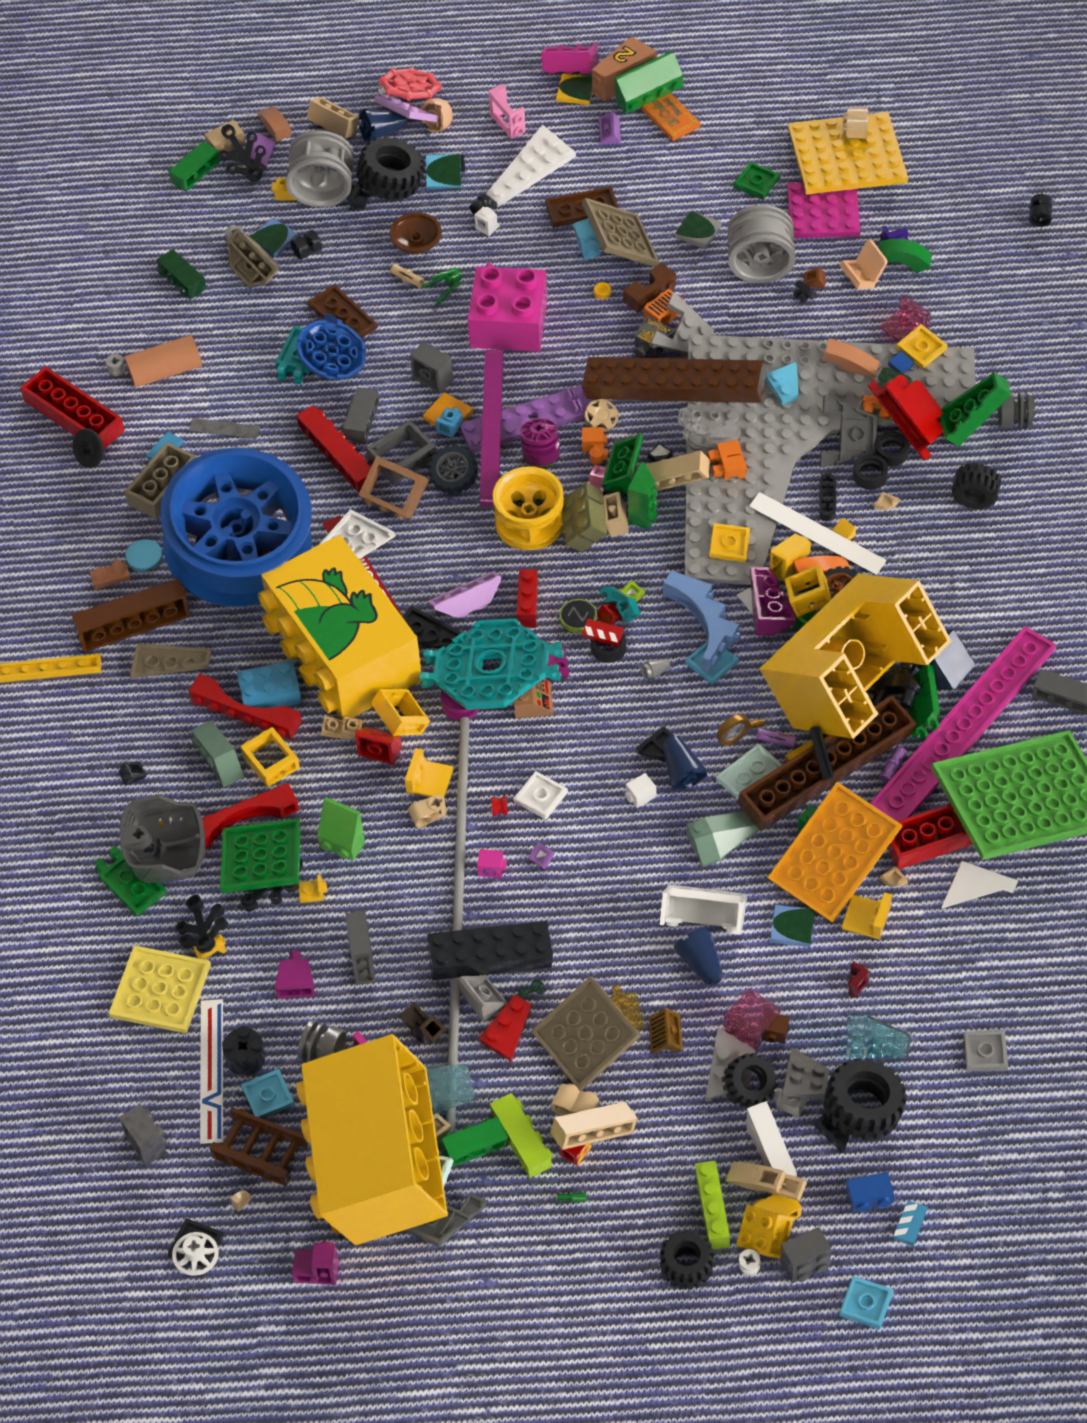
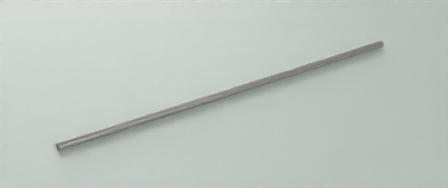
(454, 1007)

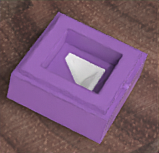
(541, 855)

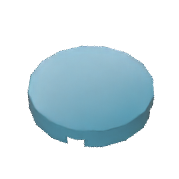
(144, 555)

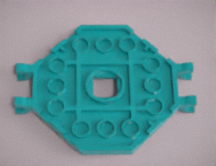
(461, 664)

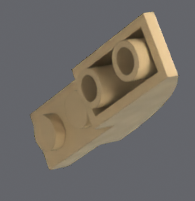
(766, 1179)

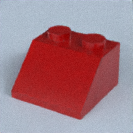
(378, 745)

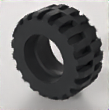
(386, 182)
(872, 1078)

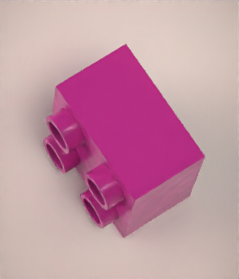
(508, 308)

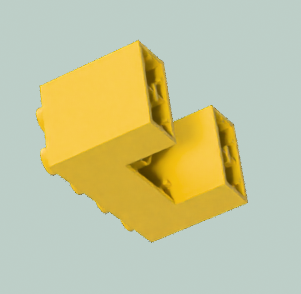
(847, 647)

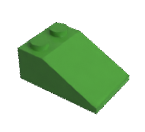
(340, 829)

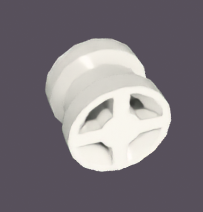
(749, 1267)

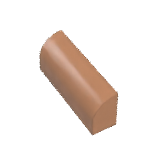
(163, 361)

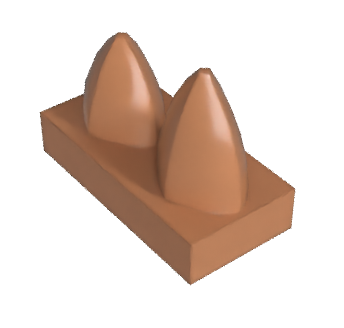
(110, 575)

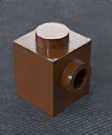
(777, 1030)

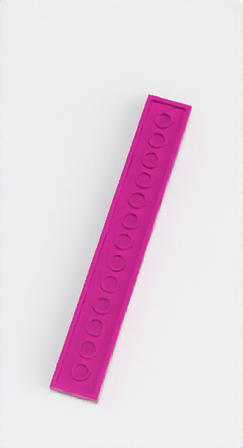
(964, 723)

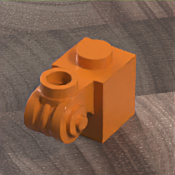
(593, 443)

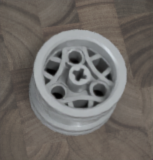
(761, 244)

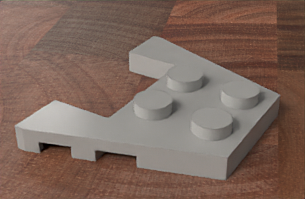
(689, 324)

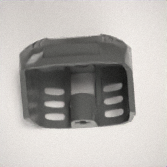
(175, 845)

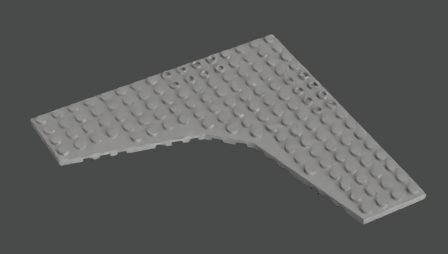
(780, 434)

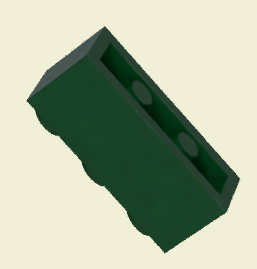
(181, 274)

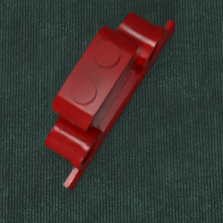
(911, 410)

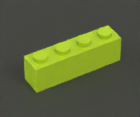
(521, 1135)
(712, 1205)

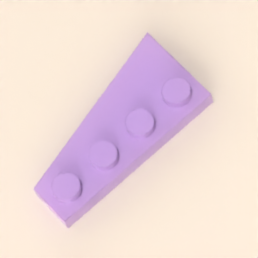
(404, 108)

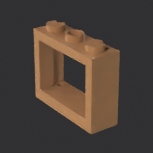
(413, 498)

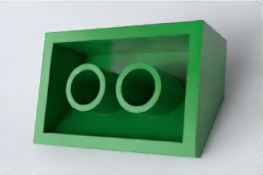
(622, 464)
(642, 498)

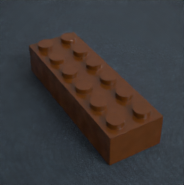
(131, 615)

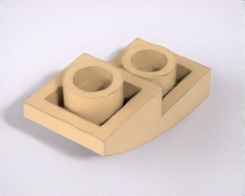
(340, 728)

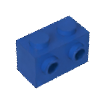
(870, 1192)

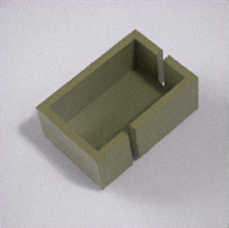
(584, 517)

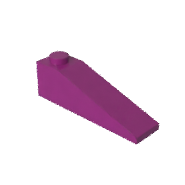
(769, 604)

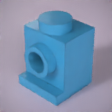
(451, 419)

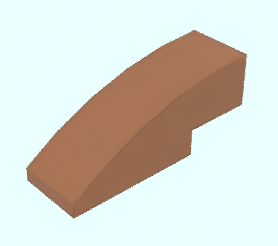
(275, 123)
(850, 358)

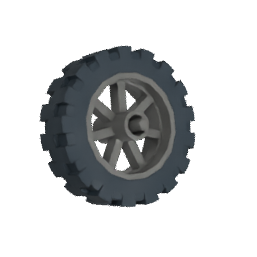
(446, 455)

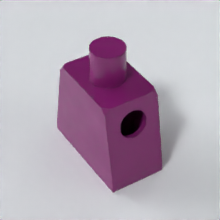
(294, 977)

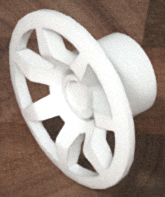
(194, 1251)

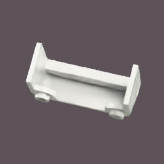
(703, 907)

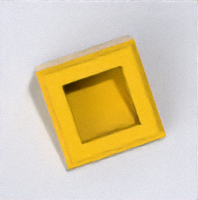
(845, 529)

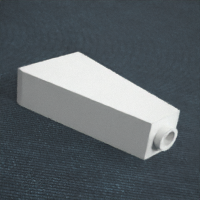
(768, 1138)

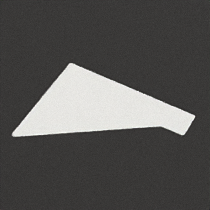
(976, 882)

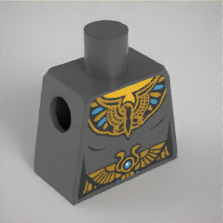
(645, 334)

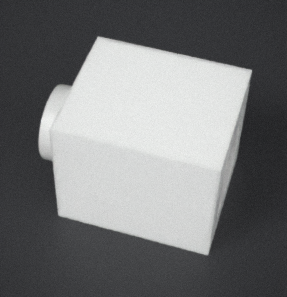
(640, 790)

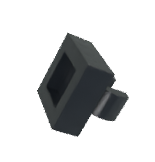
(804, 290)

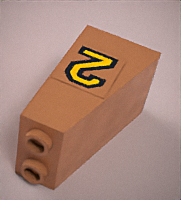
(621, 60)

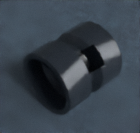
(1040, 210)
(304, 245)

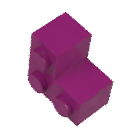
(316, 1265)

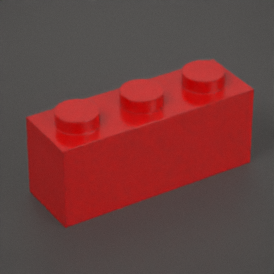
(527, 597)

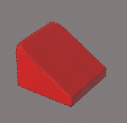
(609, 613)

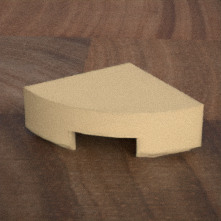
(886, 502)
(894, 878)
(240, 1199)

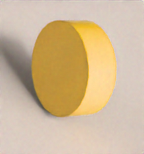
(602, 290)

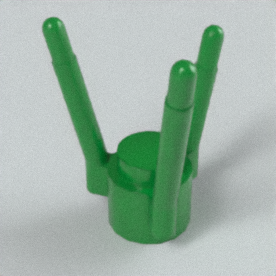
(451, 276)

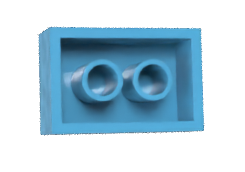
(270, 685)

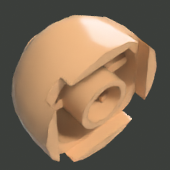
(440, 108)

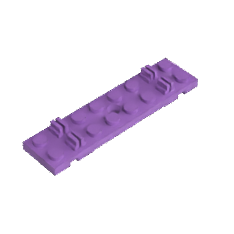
(559, 407)

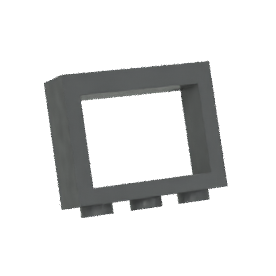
(396, 437)
(360, 947)

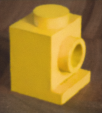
(280, 190)

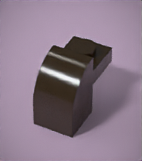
(422, 1027)

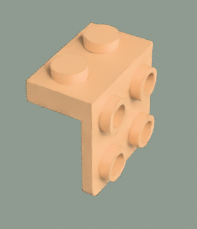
(867, 267)

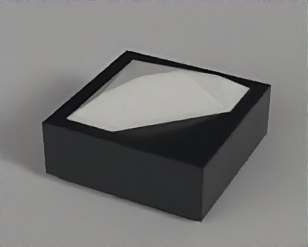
(659, 453)

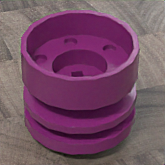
(540, 442)

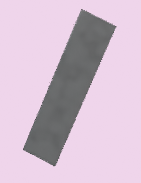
(224, 428)

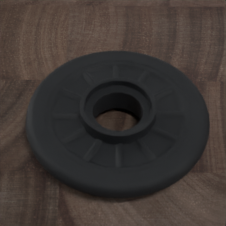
(89, 437)

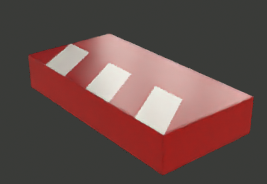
(602, 632)

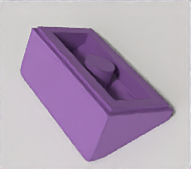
(609, 128)
(268, 145)

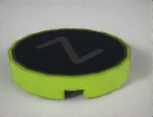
(575, 614)

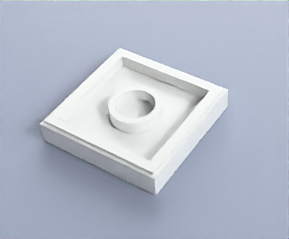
(540, 795)

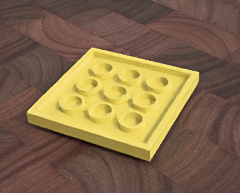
(160, 989)

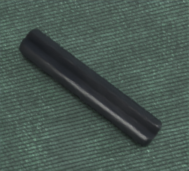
(821, 753)

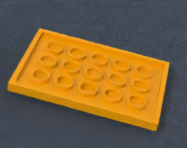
(834, 852)

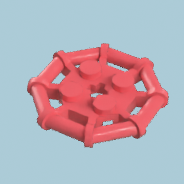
(410, 84)

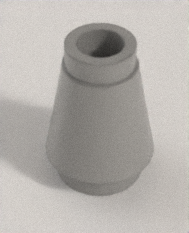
(653, 668)

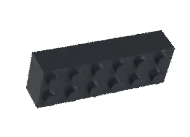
(489, 950)

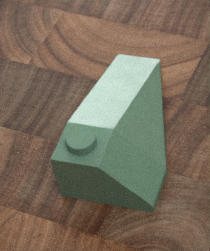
(718, 835)

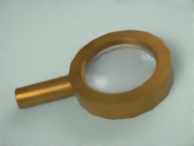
(736, 728)

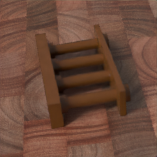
(260, 1165)

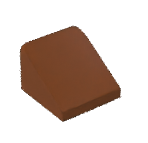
(815, 278)

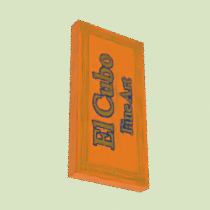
(671, 116)

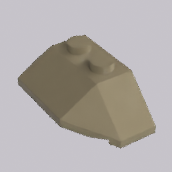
(250, 260)

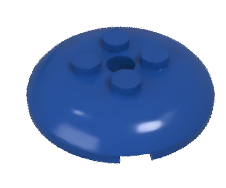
(331, 350)

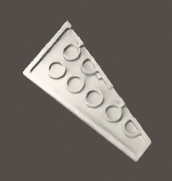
(535, 161)
(360, 533)

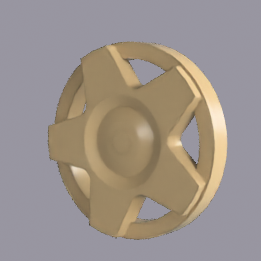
(601, 414)

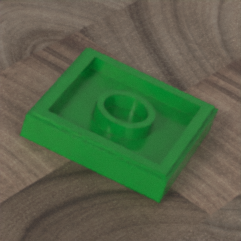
(756, 180)

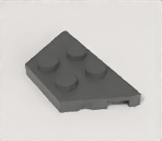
(804, 1078)

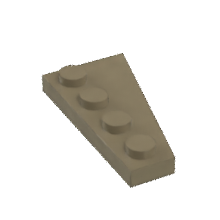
(164, 659)

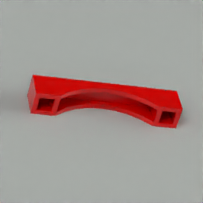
(207, 692)
(275, 803)

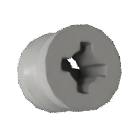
(115, 365)

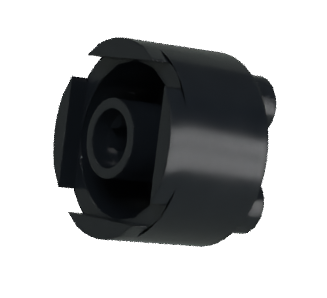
(243, 1051)

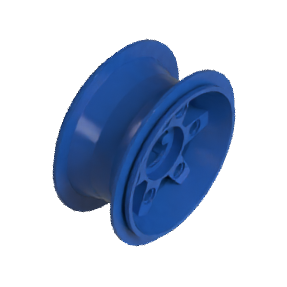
(223, 563)

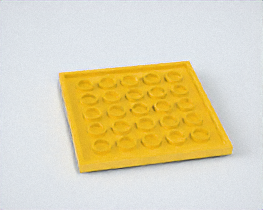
(840, 163)

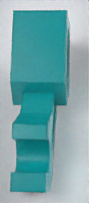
(614, 595)

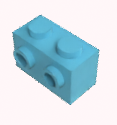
(586, 239)

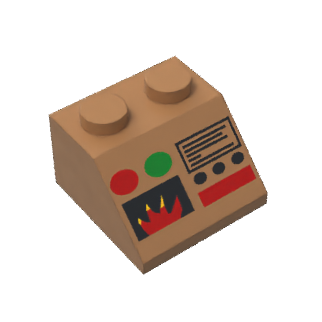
(535, 701)

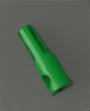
(574, 1197)

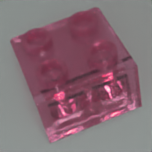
(906, 319)
(750, 1017)

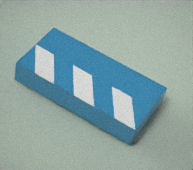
(910, 1223)

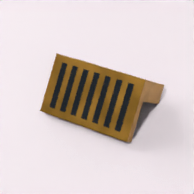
(665, 1031)

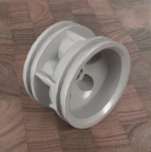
(309, 169)

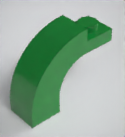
(906, 252)

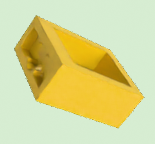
(820, 595)
(414, 719)
(278, 770)

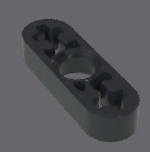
(830, 491)

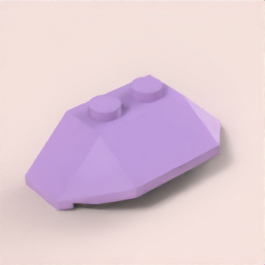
(467, 597)

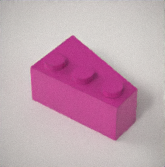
(569, 59)

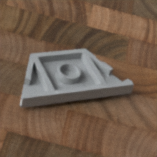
(725, 1051)

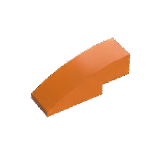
(825, 562)

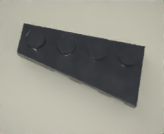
(429, 629)

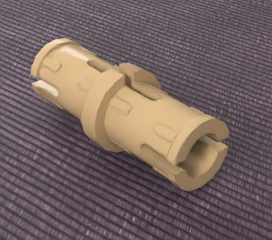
(398, 271)

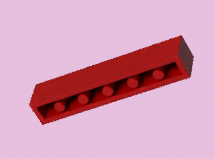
(334, 446)

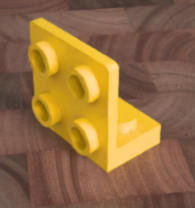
(427, 777)
(867, 915)
(764, 1231)

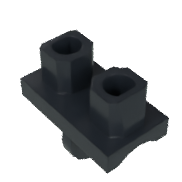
(356, 196)

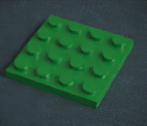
(260, 855)

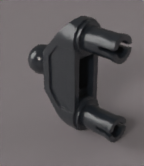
(898, 682)

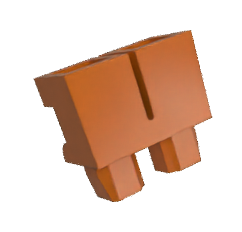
(729, 459)

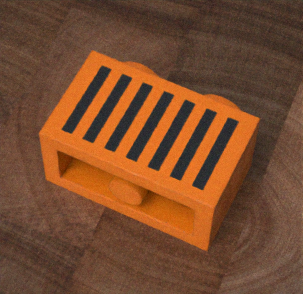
(657, 308)

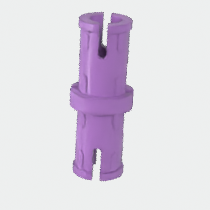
(790, 741)
(892, 764)

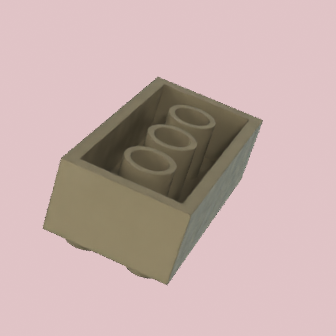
(149, 486)

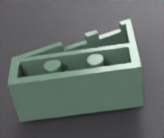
(217, 752)

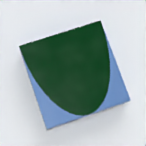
(274, 237)
(792, 925)

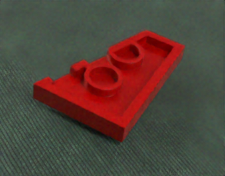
(506, 1028)

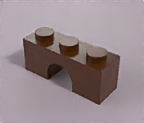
(639, 295)

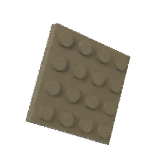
(620, 232)
(586, 1033)

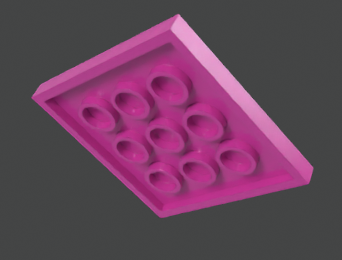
(823, 213)

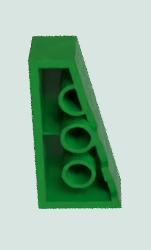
(973, 407)

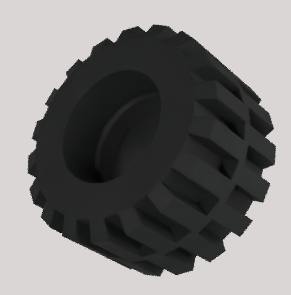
(976, 486)
(764, 1072)
(686, 1275)

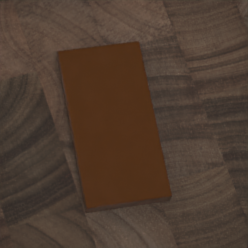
(569, 209)
(338, 304)

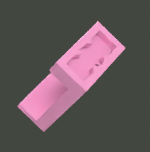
(499, 106)

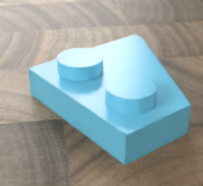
(784, 383)

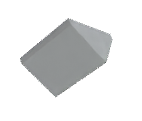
(481, 996)

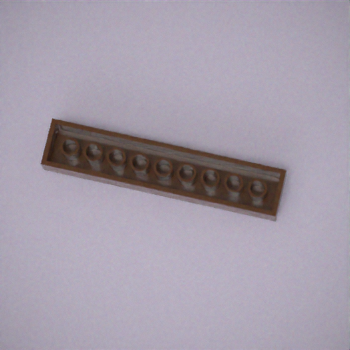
(674, 379)
(801, 776)

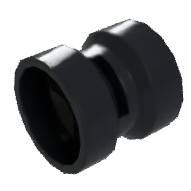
(482, 201)

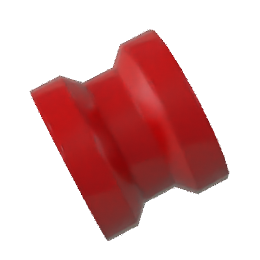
(499, 806)

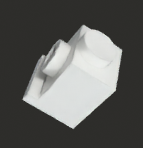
(487, 217)

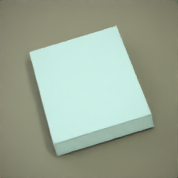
(747, 770)

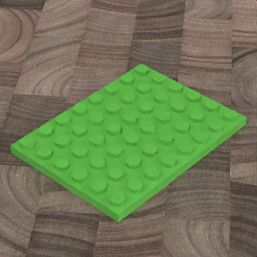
(1018, 793)

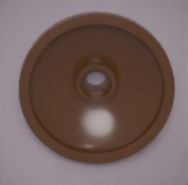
(415, 232)

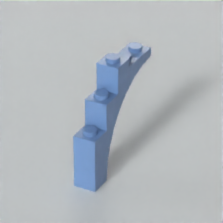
(698, 599)

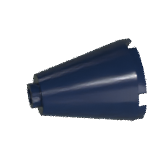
(379, 123)
(682, 764)
(701, 955)

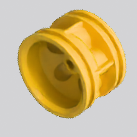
(529, 525)

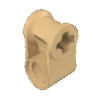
(426, 811)

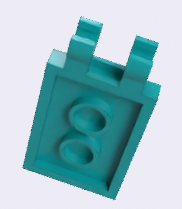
(289, 360)

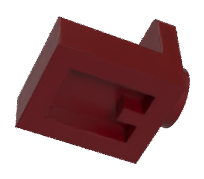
(859, 978)

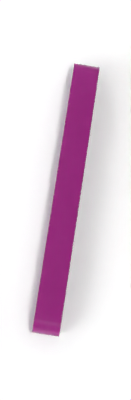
(491, 425)

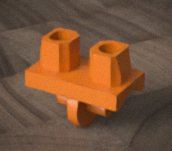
(870, 403)

